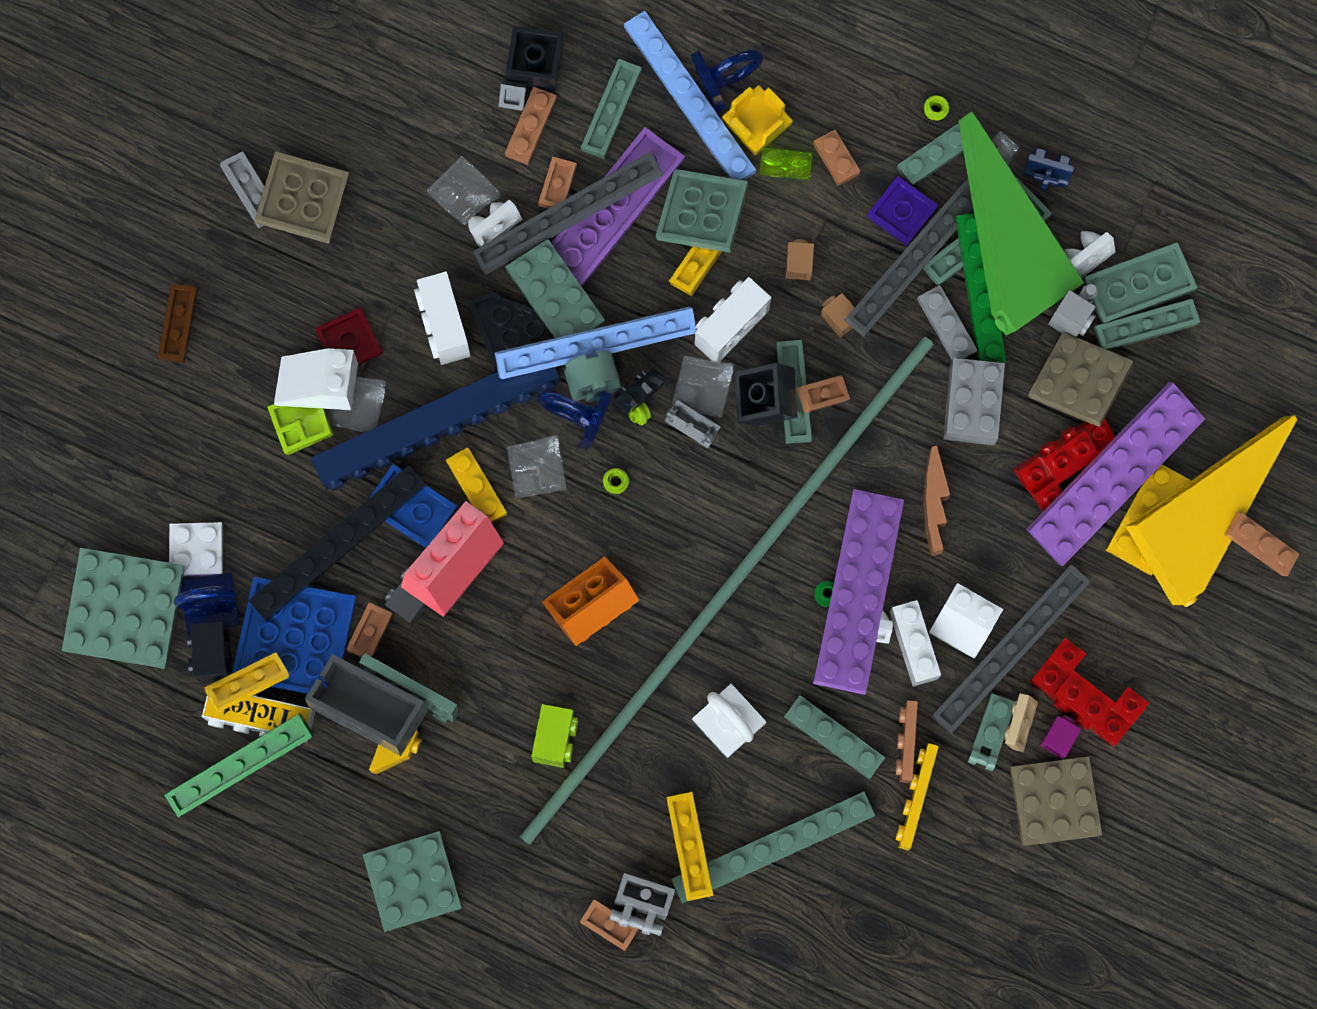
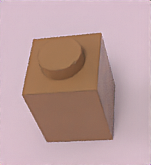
(799, 260)
(835, 312)

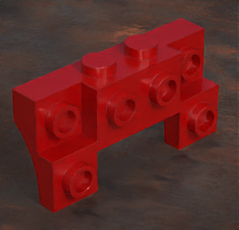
(1061, 460)
(1082, 699)

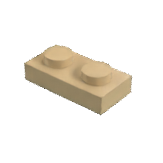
(1023, 714)

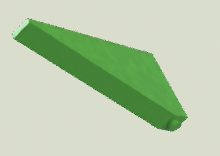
(1019, 253)

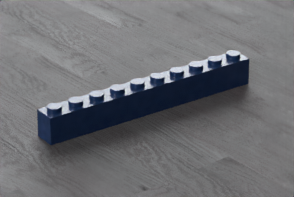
(428, 424)

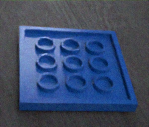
(300, 633)

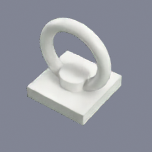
(729, 720)

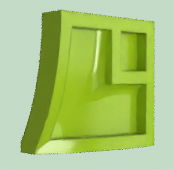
(299, 426)

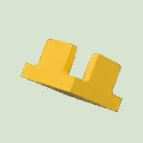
(757, 118)

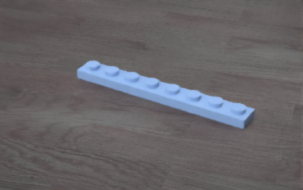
(689, 97)
(608, 338)

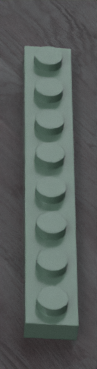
(784, 842)

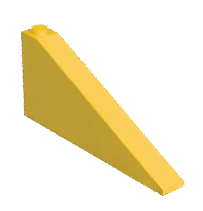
(1187, 530)

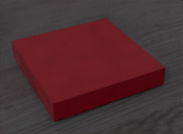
(350, 333)

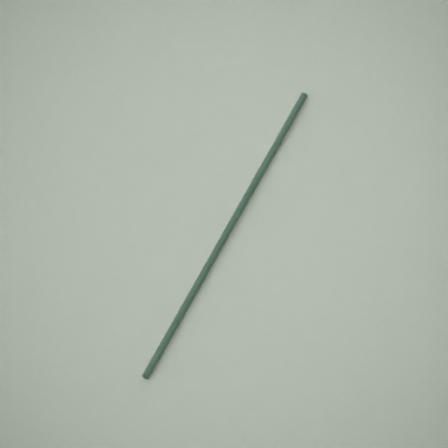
(725, 592)

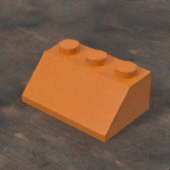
(590, 601)

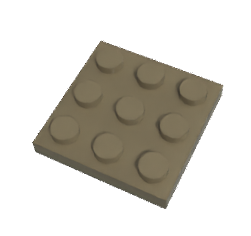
(301, 197)
(1081, 379)
(1055, 801)

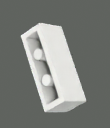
(915, 643)

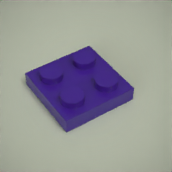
(902, 211)

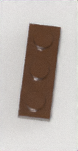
(177, 323)

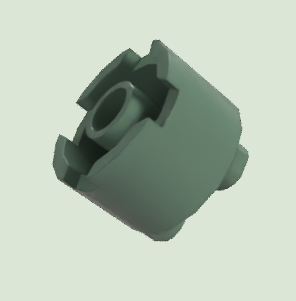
(592, 376)

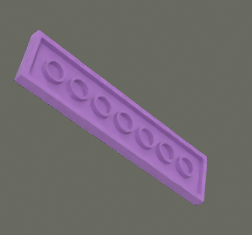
(591, 240)
(1115, 474)
(859, 592)

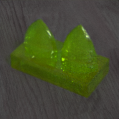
(785, 163)

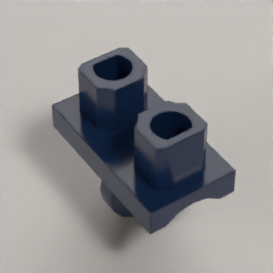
(1047, 170)

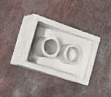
(317, 379)

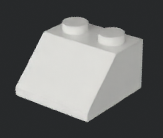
(965, 620)

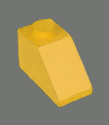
(386, 759)

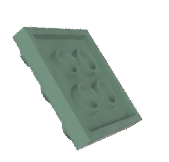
(702, 210)
(412, 881)

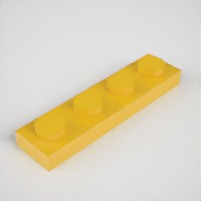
(913, 807)
(689, 846)

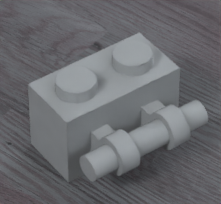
(1075, 312)
(644, 898)

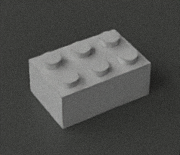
(974, 401)

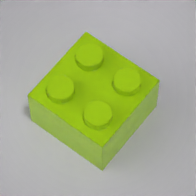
(553, 736)

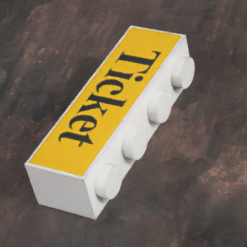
(255, 714)

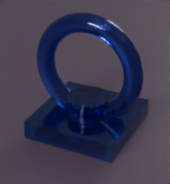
(712, 78)
(586, 416)
(209, 600)

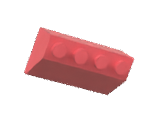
(453, 559)

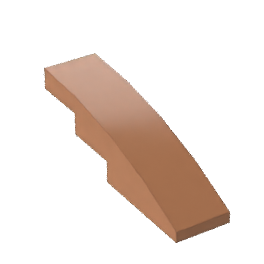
(935, 492)

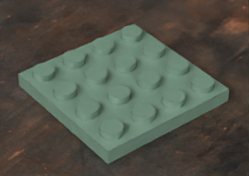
(123, 608)

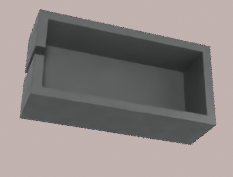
(366, 705)

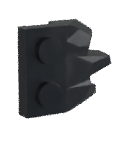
(644, 387)

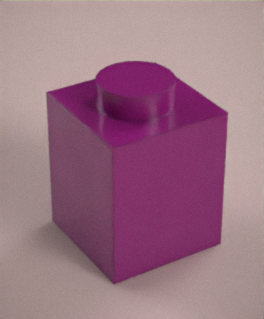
(1060, 736)

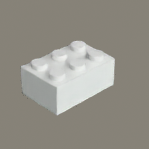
(441, 318)
(732, 319)

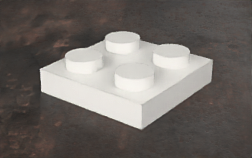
(197, 547)

